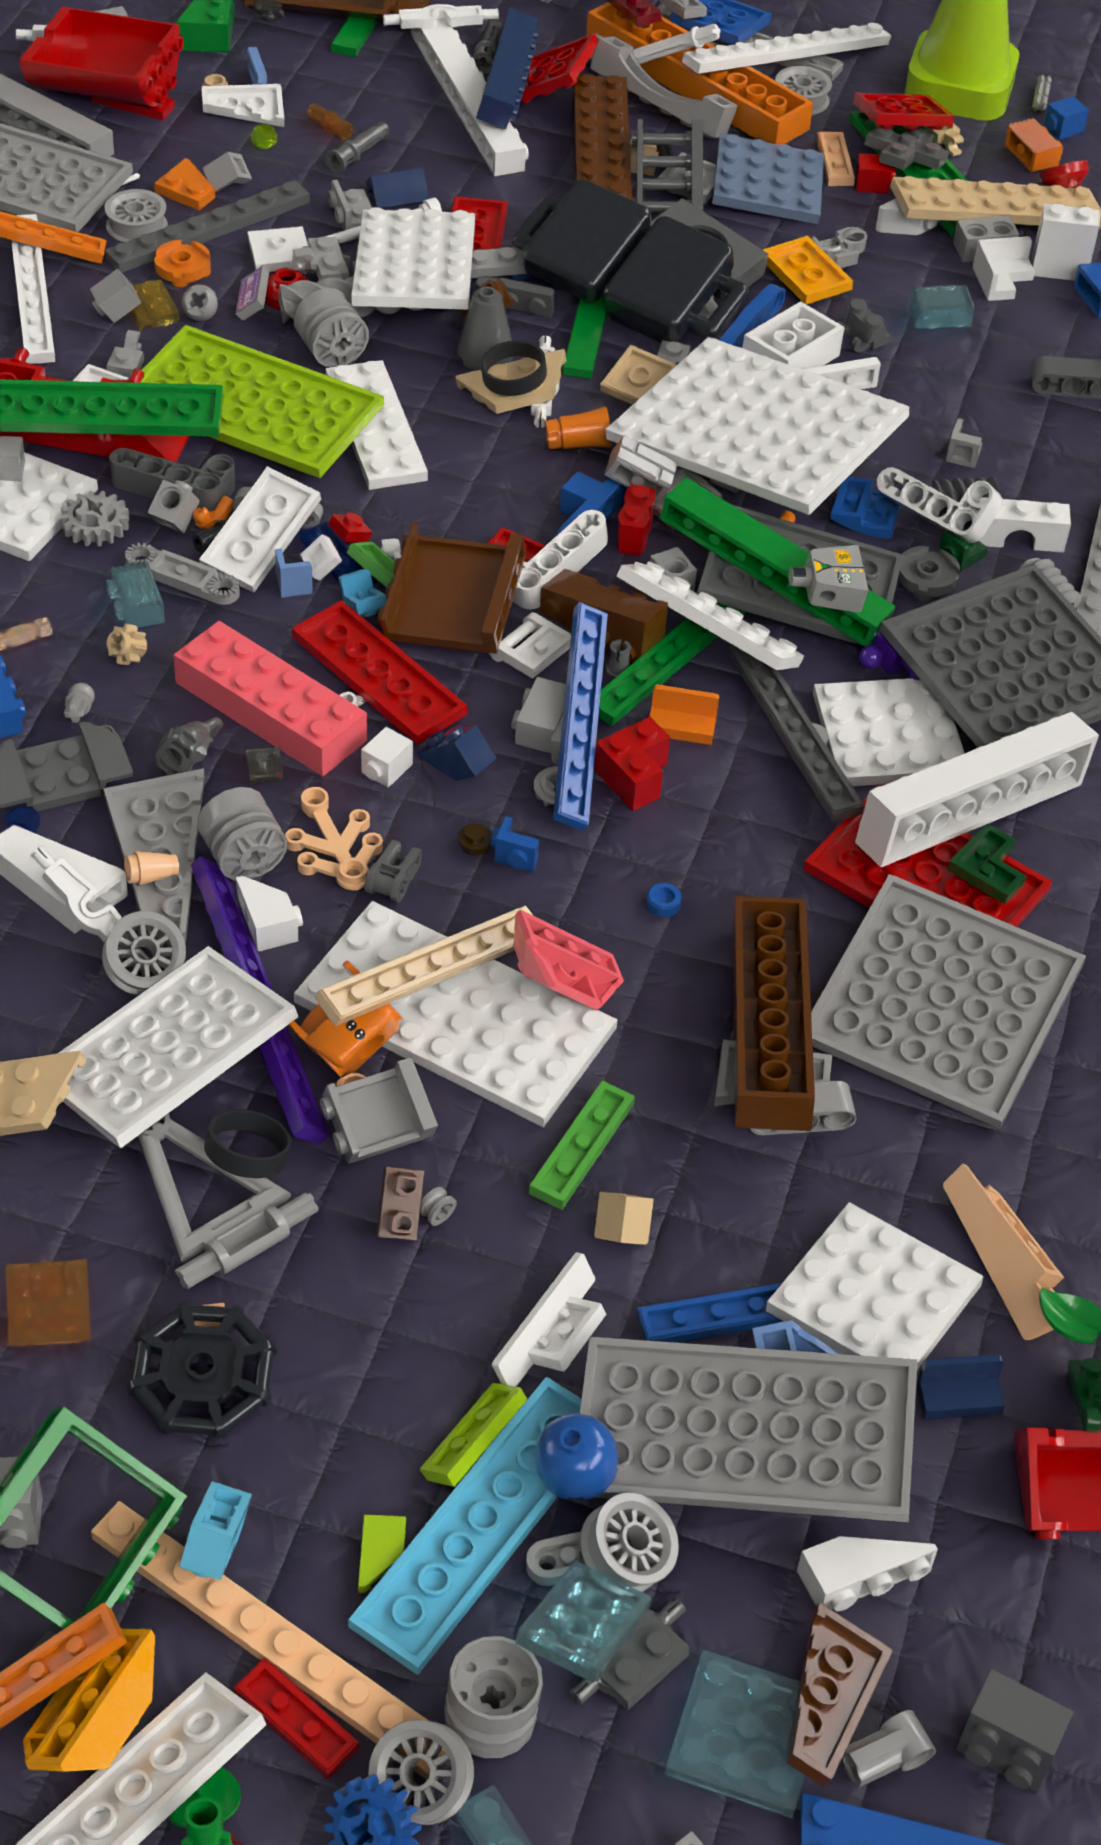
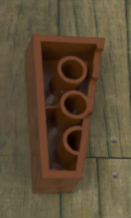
(628, 616)

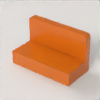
(685, 713)

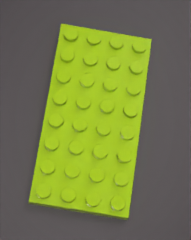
(269, 402)

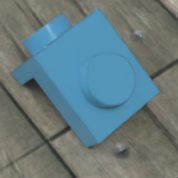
(360, 594)

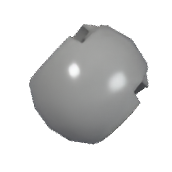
(190, 305)

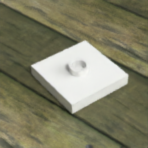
(275, 247)

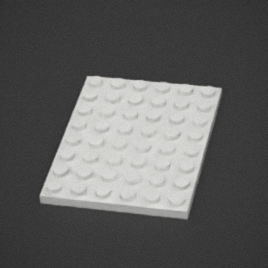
(760, 424)

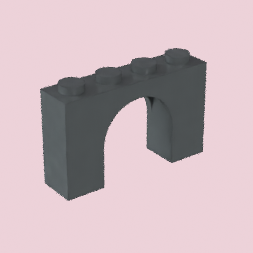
(748, 258)

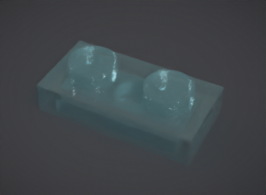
(490, 1820)

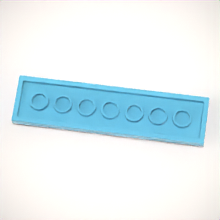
(464, 1540)

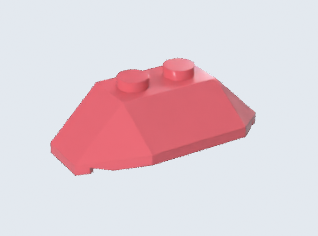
(564, 961)

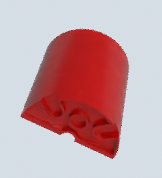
(105, 57)

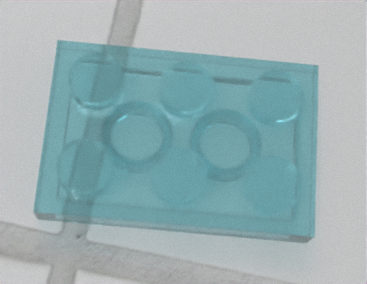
(583, 1621)

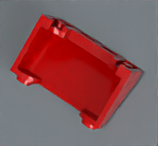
(1059, 1480)

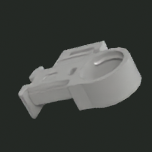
(843, 250)

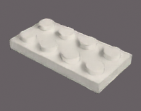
(260, 524)

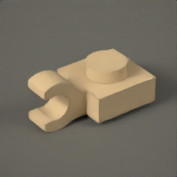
(950, 137)

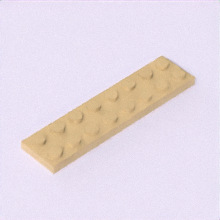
(966, 199)

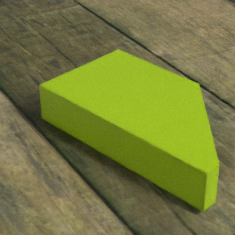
(381, 1546)

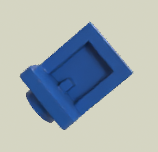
(514, 848)

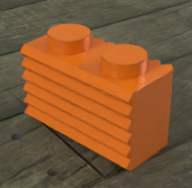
(1033, 145)

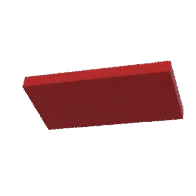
(489, 220)

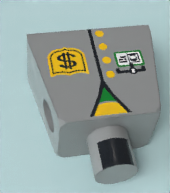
(833, 578)

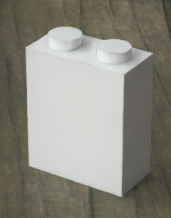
(1064, 240)

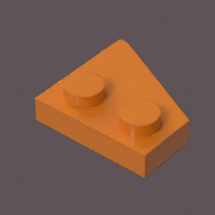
(186, 186)

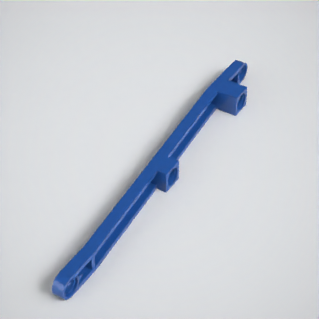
(585, 493)

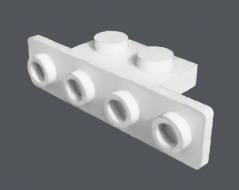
(554, 1327)

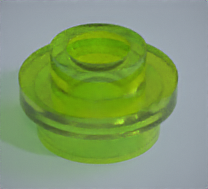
(264, 136)

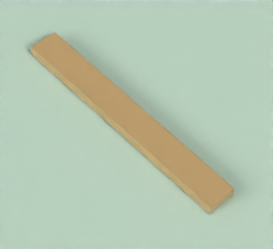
(418, 969)

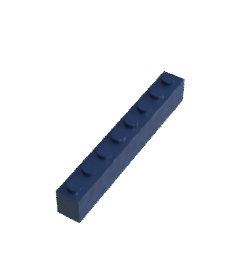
(509, 69)

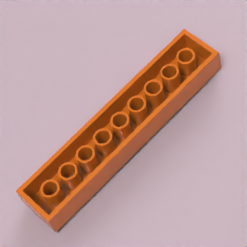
(764, 105)

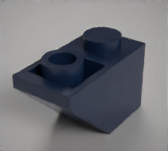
(458, 752)

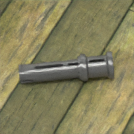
(486, 48)
(351, 150)

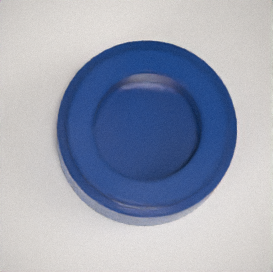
(663, 900)

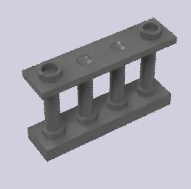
(692, 162)

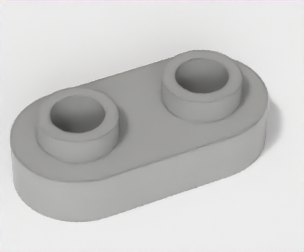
(559, 1552)

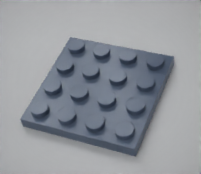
(768, 178)

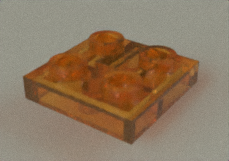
(48, 1303)

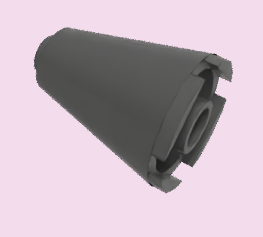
(483, 328)

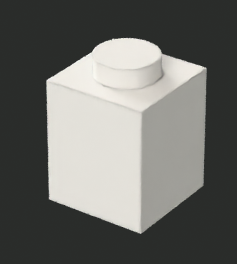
(386, 757)

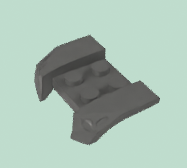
(62, 769)

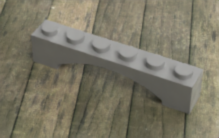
(616, 58)

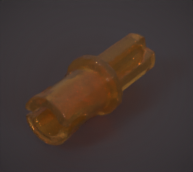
(330, 121)

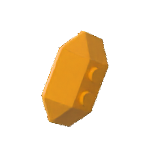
(95, 1711)

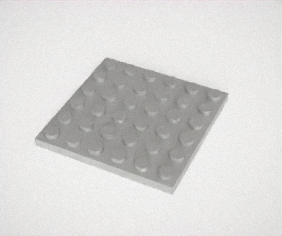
(944, 1000)

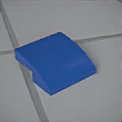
(865, 508)

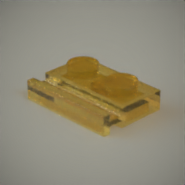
(156, 305)

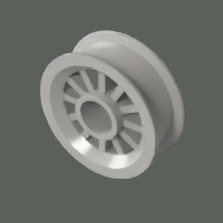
(808, 83)
(134, 214)
(126, 926)
(644, 1526)
(456, 1753)

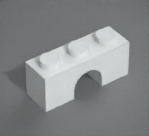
(1046, 522)

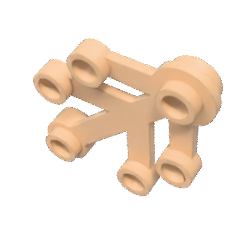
(349, 871)

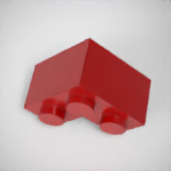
(633, 762)

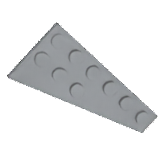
(160, 818)

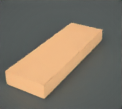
(837, 161)

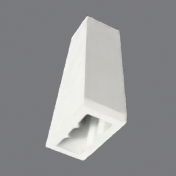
(27, 874)

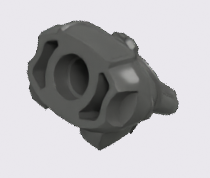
(186, 745)

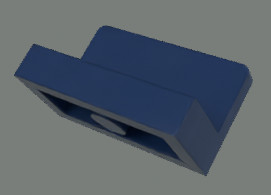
(398, 188)
(961, 1387)

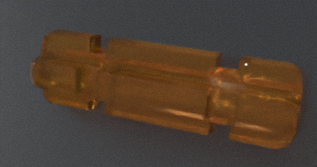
(25, 633)

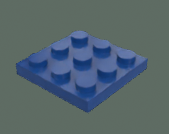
(733, 18)

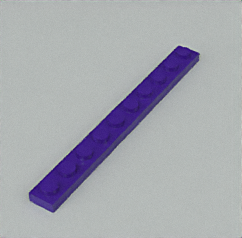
(279, 1050)

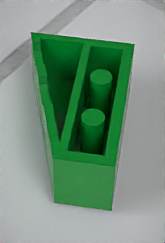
(207, 25)

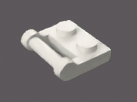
(538, 650)

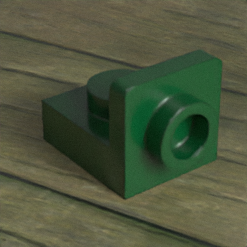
(964, 552)

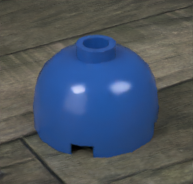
(576, 1457)

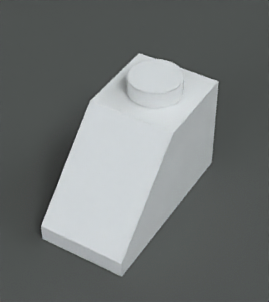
(892, 220)
(268, 914)

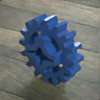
(378, 1822)

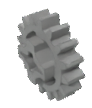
(94, 518)

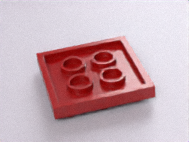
(558, 67)
(904, 110)

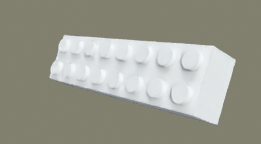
(975, 788)

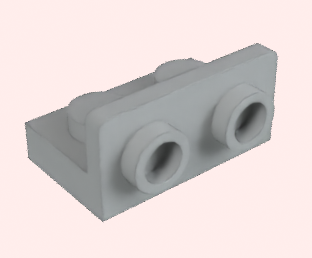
(348, 205)

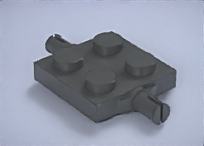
(641, 1660)

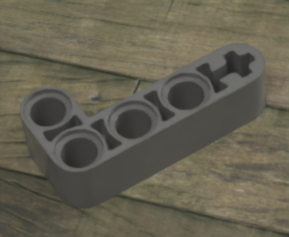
(1066, 377)
(144, 474)

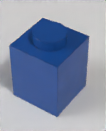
(1066, 117)

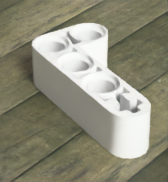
(934, 501)
(568, 550)

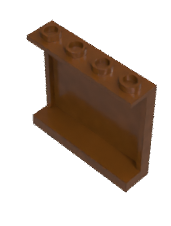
(452, 592)

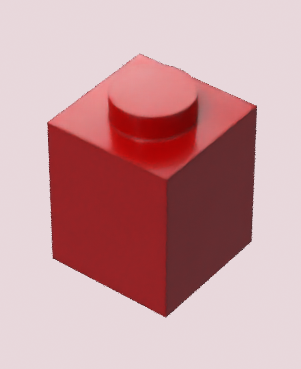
(873, 175)

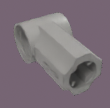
(896, 1745)

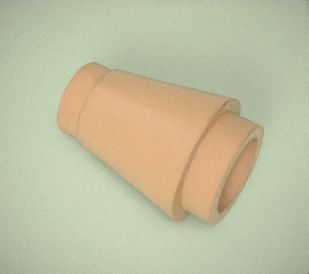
(149, 867)

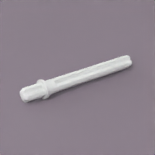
(695, 38)

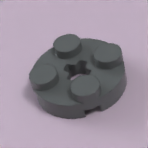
(942, 573)

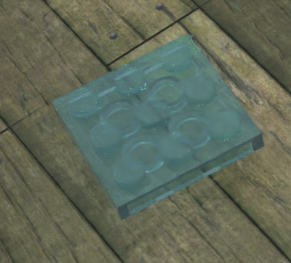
(738, 1734)

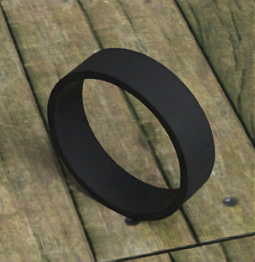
(516, 386)
(245, 1165)

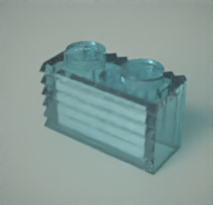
(941, 307)
(135, 595)

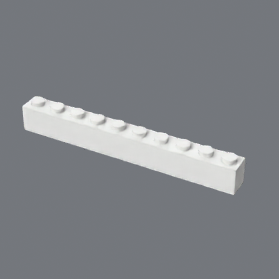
(464, 88)

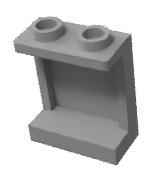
(379, 1112)

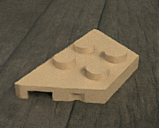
(515, 370)
(34, 1089)

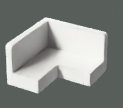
(1000, 264)

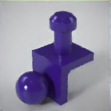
(885, 655)

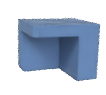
(293, 578)

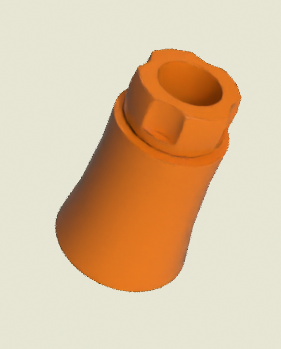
(579, 430)

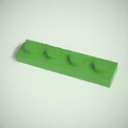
(581, 1145)

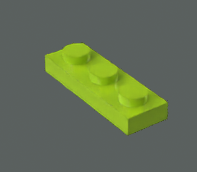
(473, 1434)

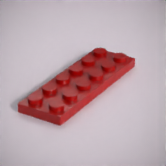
(379, 672)

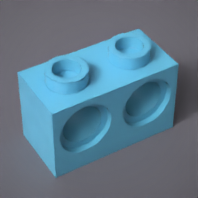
(215, 1531)

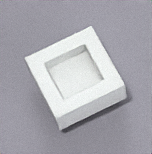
(322, 556)

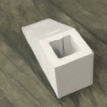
(854, 1567)

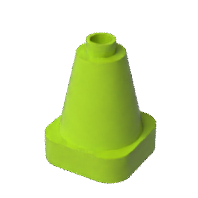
(966, 59)

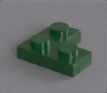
(983, 867)

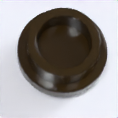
(474, 839)

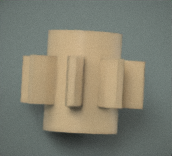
(126, 644)

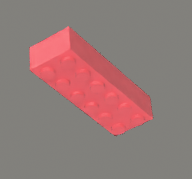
(270, 698)

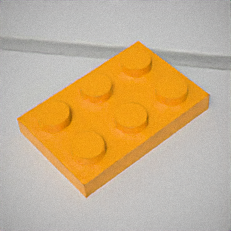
(807, 270)

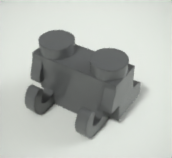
(864, 327)

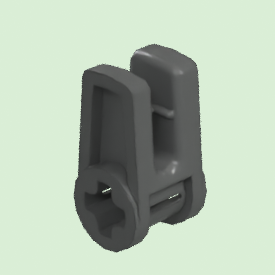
(389, 876)

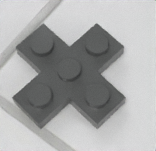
(907, 148)

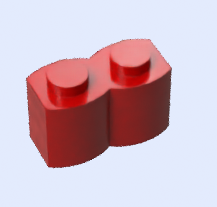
(635, 520)

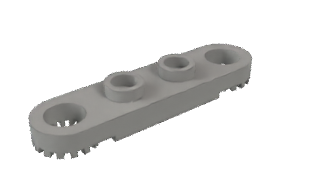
(186, 574)

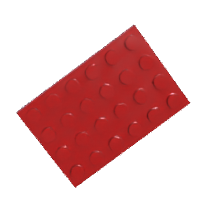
(857, 875)

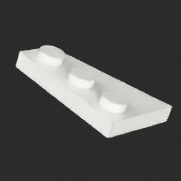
(245, 102)

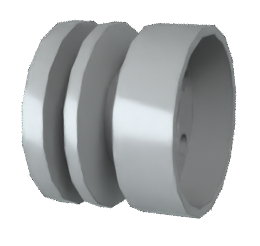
(331, 327)
(242, 833)
(493, 1696)

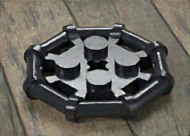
(206, 1390)

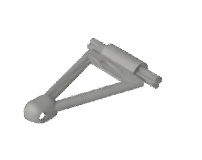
(234, 1234)

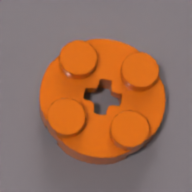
(182, 262)

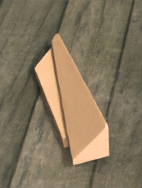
(1006, 1249)

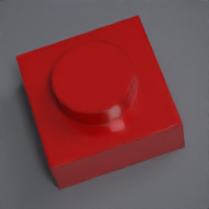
(350, 527)

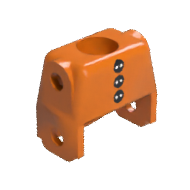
(350, 1043)

